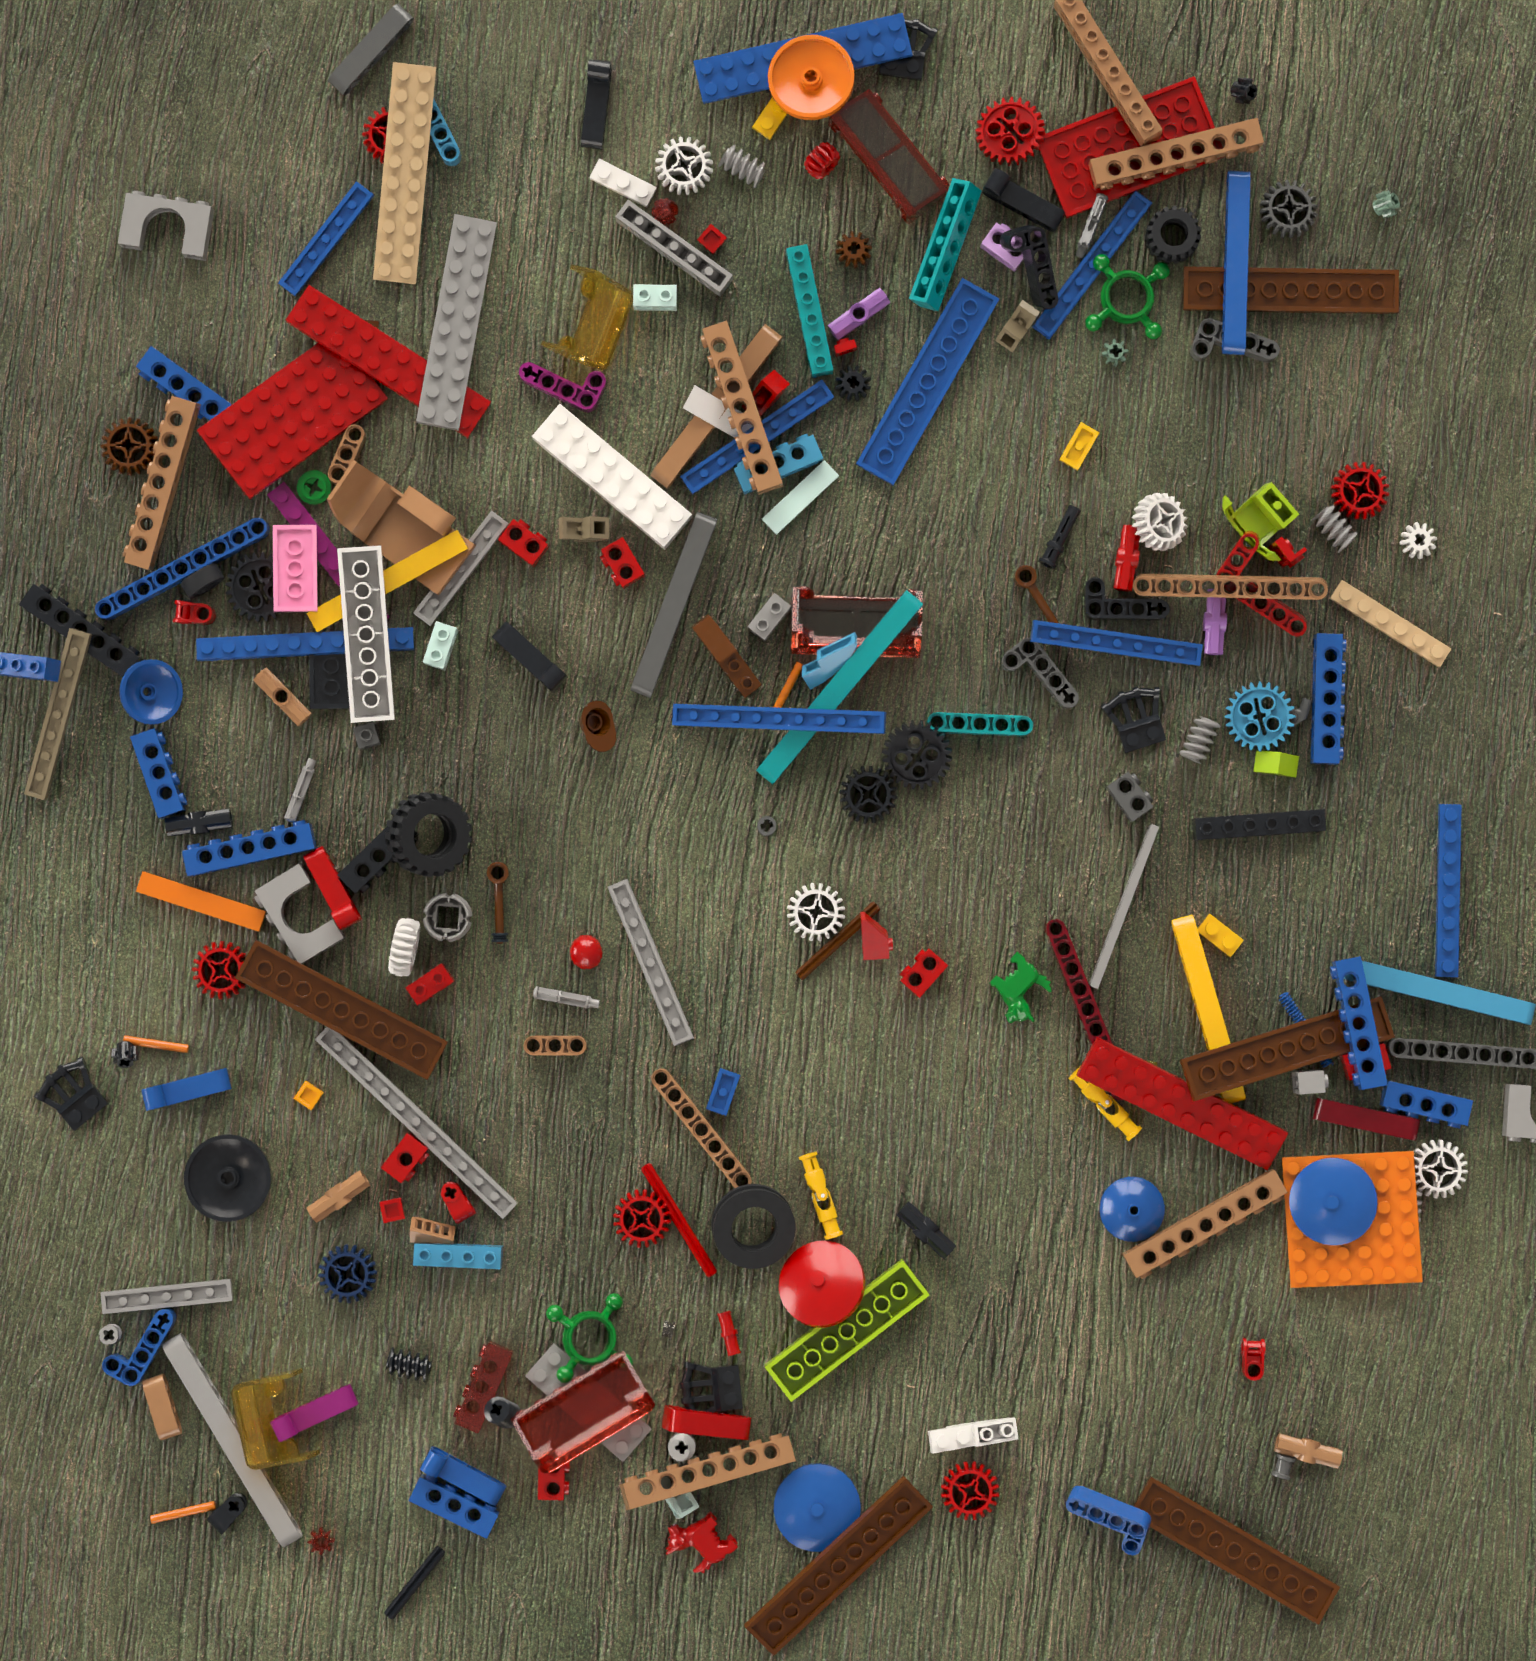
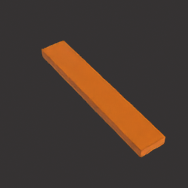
(201, 901)

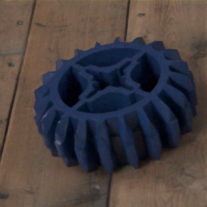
(339, 1269)

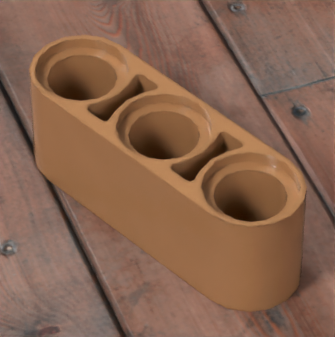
(347, 444)
(544, 1041)
(162, 1407)

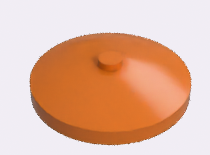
(811, 77)

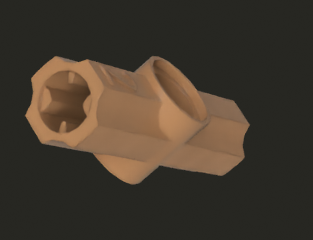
(272, 687)
(338, 1196)
(1308, 1450)

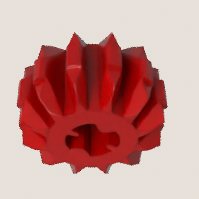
(822, 160)

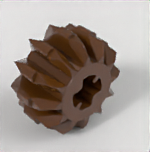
(861, 253)

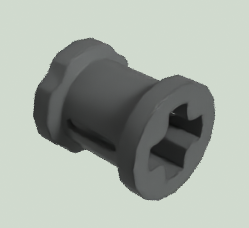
(1283, 1466)

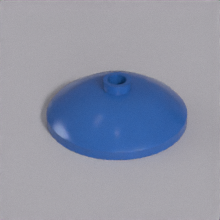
(163, 687)
(1116, 1207)

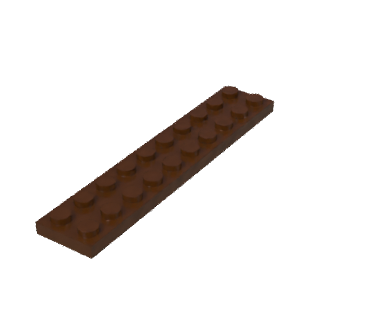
(1298, 290)
(341, 1009)
(1276, 1052)
(1236, 1551)
(838, 1565)

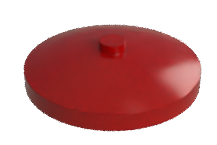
(822, 1284)

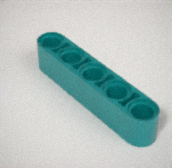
(989, 719)

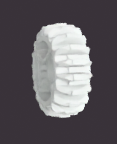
(692, 161)
(1150, 512)
(835, 915)
(404, 947)
(1438, 1158)

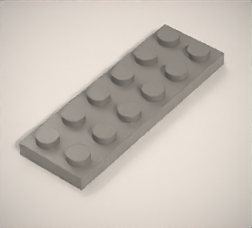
(544, 1377)

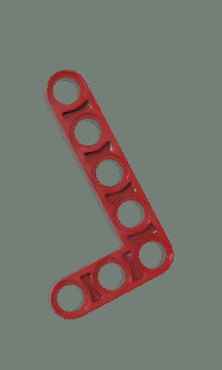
(1272, 604)

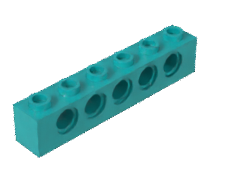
(945, 244)
(809, 311)

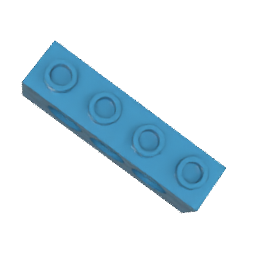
(805, 443)
(458, 1255)

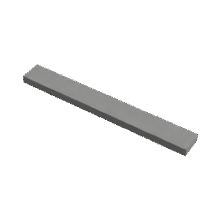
(1123, 906)
(650, 962)

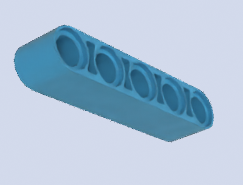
(447, 143)

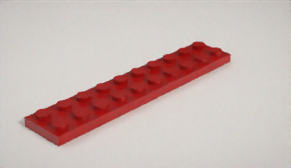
(373, 352)
(1171, 1100)

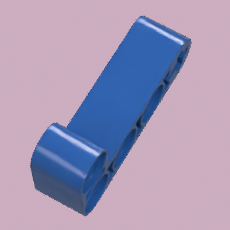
(186, 1089)
(144, 1344)
(443, 1465)
(1111, 1514)

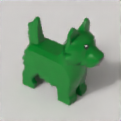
(1016, 985)

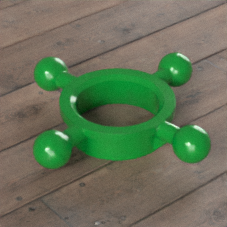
(1094, 322)
(555, 1314)

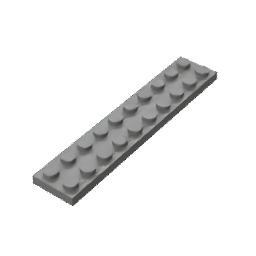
(456, 322)

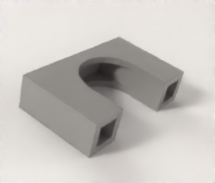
(140, 209)
(274, 897)
(1516, 1113)

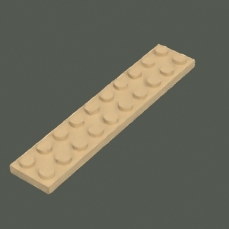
(404, 173)

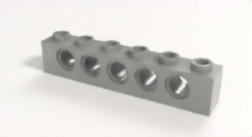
(674, 248)

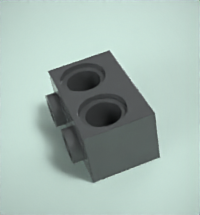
(1124, 800)

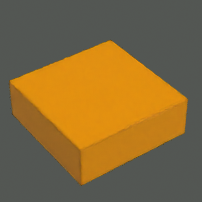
(308, 1095)

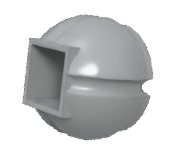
(432, 917)

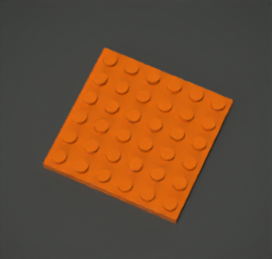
(1385, 1252)

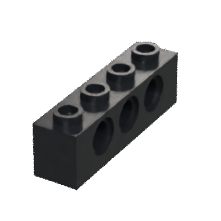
(350, 874)

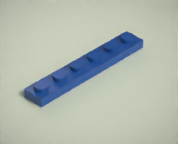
(326, 239)

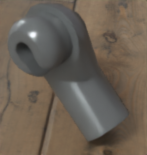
(1302, 712)

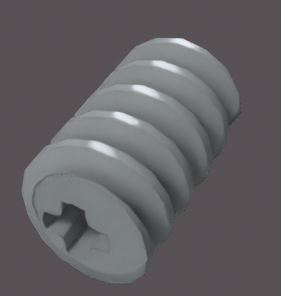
(742, 165)
(1335, 527)
(1199, 739)
(675, 1452)

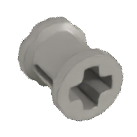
(117, 1334)

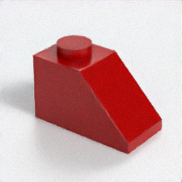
(768, 392)
(874, 939)

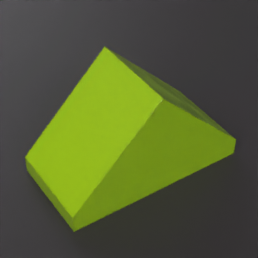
(1276, 763)

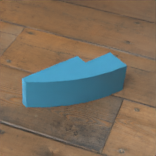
(829, 660)

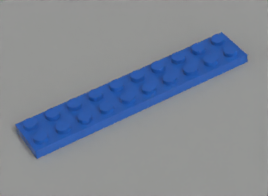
(747, 69)
(927, 381)

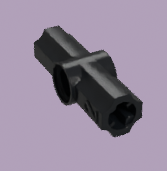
(198, 822)
(926, 1230)

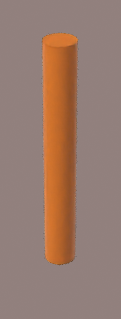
(788, 685)
(157, 1044)
(187, 1511)

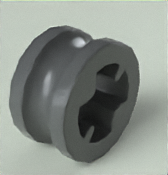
(761, 822)

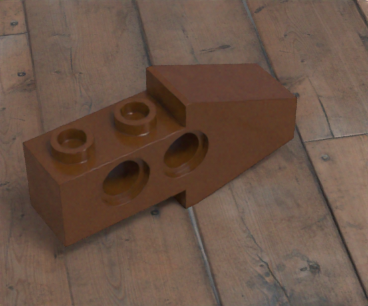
(726, 656)

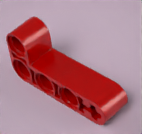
(333, 889)
(705, 1423)

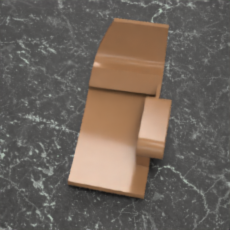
(395, 521)

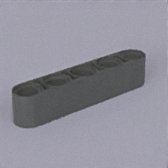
(370, 49)

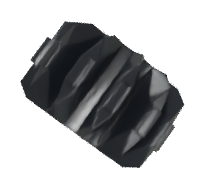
(846, 386)

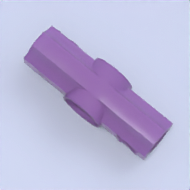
(870, 306)
(1214, 625)

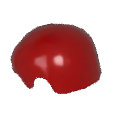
(586, 952)

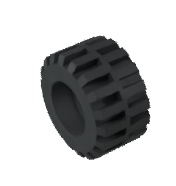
(1172, 217)

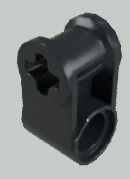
(226, 1514)

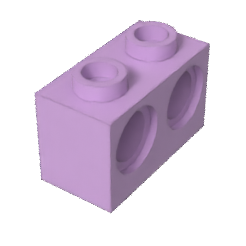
(995, 250)

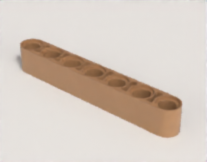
(691, 1124)

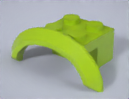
(1263, 514)

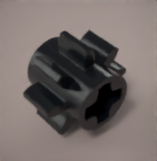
(1243, 90)
(125, 1054)

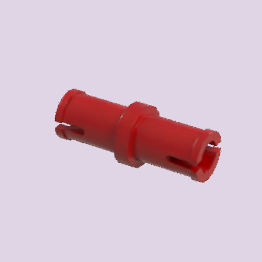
(729, 1333)

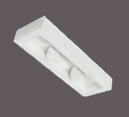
(623, 183)

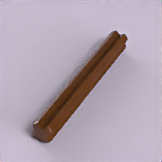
(838, 940)

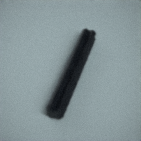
(414, 1583)

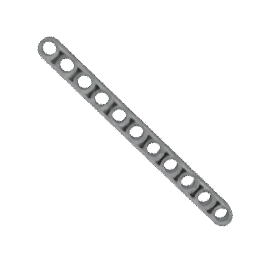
(227, 1433)

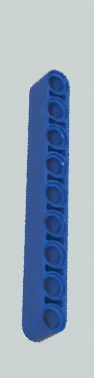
(1236, 262)
(171, 569)

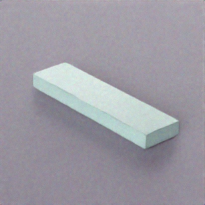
(800, 497)

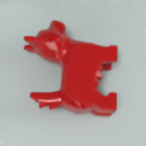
(704, 1539)

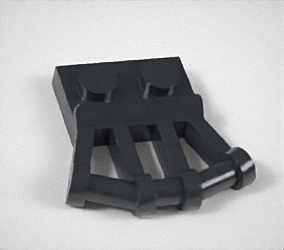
(912, 66)
(1140, 732)
(80, 1106)
(725, 1387)

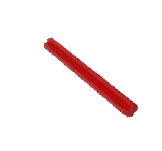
(679, 1220)

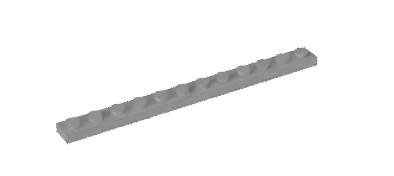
(417, 1121)

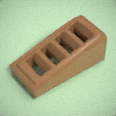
(427, 1231)

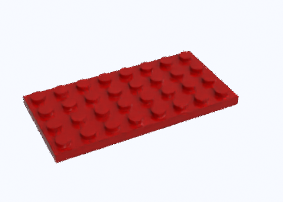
(1068, 150)
(290, 417)

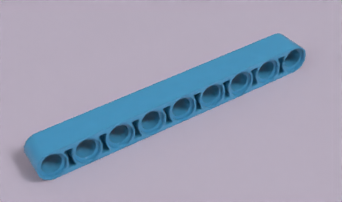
(1447, 993)

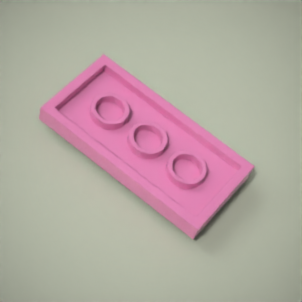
(295, 568)

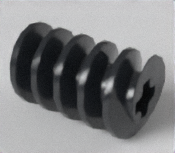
(409, 1365)
(500, 1411)

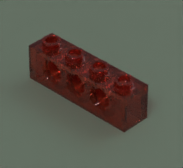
(501, 1356)

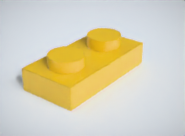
(769, 119)
(1079, 446)
(1219, 935)

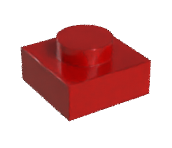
(711, 239)
(844, 347)
(392, 1210)

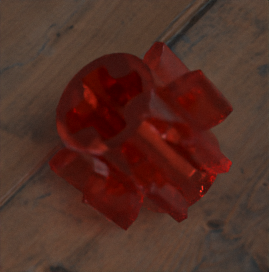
(665, 211)
(320, 1534)

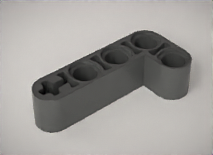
(1216, 339)
(1043, 676)

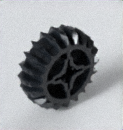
(855, 808)

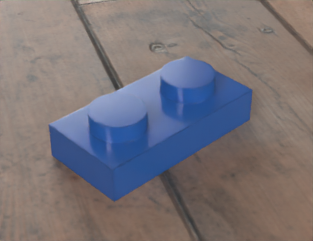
(723, 1091)

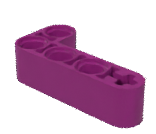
(561, 383)
(314, 1412)

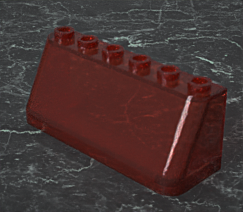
(583, 1413)

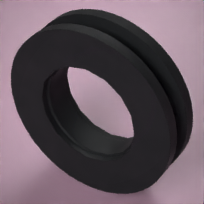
(754, 1255)

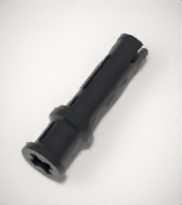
(1055, 546)

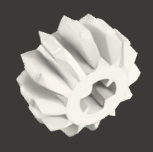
(1410, 538)

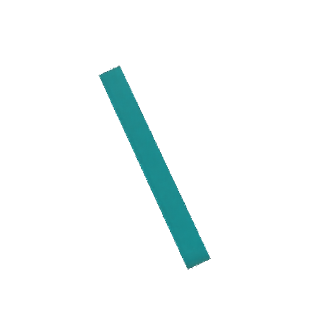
(843, 682)

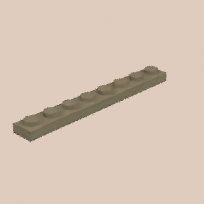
(58, 714)

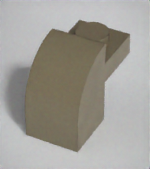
(1017, 326)
(584, 529)

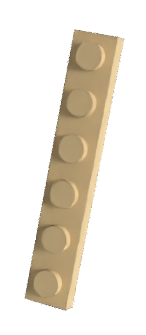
(1390, 623)

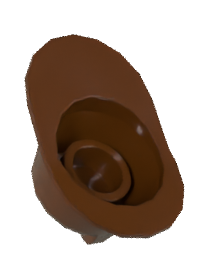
(598, 726)

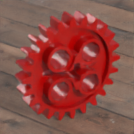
(995, 144)

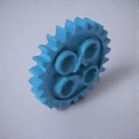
(1279, 711)

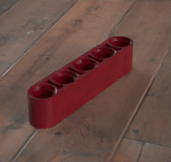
(1366, 1119)

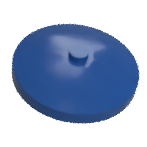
(1333, 1201)
(815, 1506)

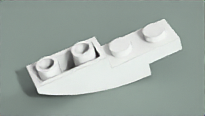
(973, 1434)

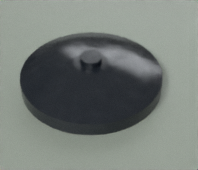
(227, 1178)

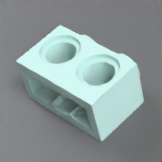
(654, 297)
(440, 645)
(681, 1504)

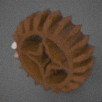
(120, 446)

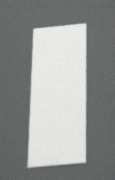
(710, 410)

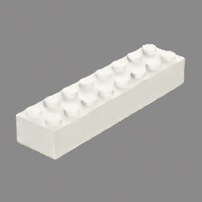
(612, 476)
(366, 633)

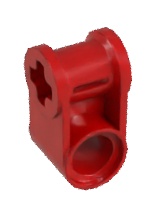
(189, 613)
(459, 1205)
(1253, 1356)

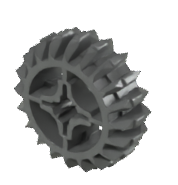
(1297, 208)

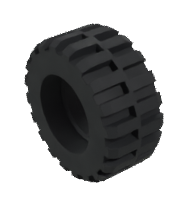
(454, 840)

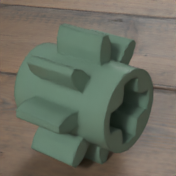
(1386, 204)
(1119, 348)

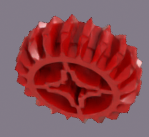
(374, 129)
(1351, 486)
(206, 958)
(629, 1232)
(961, 1508)

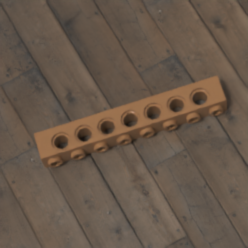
(1109, 70)
(1247, 129)
(721, 334)
(165, 495)
(1275, 1193)
(782, 1455)

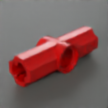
(1126, 559)

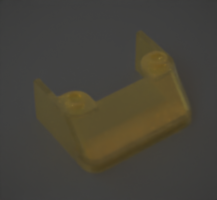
(600, 322)
(253, 1416)

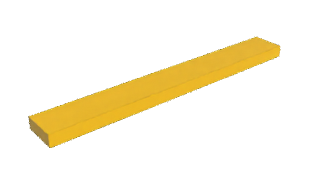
(397, 575)

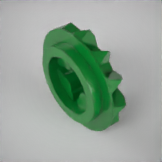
(311, 477)

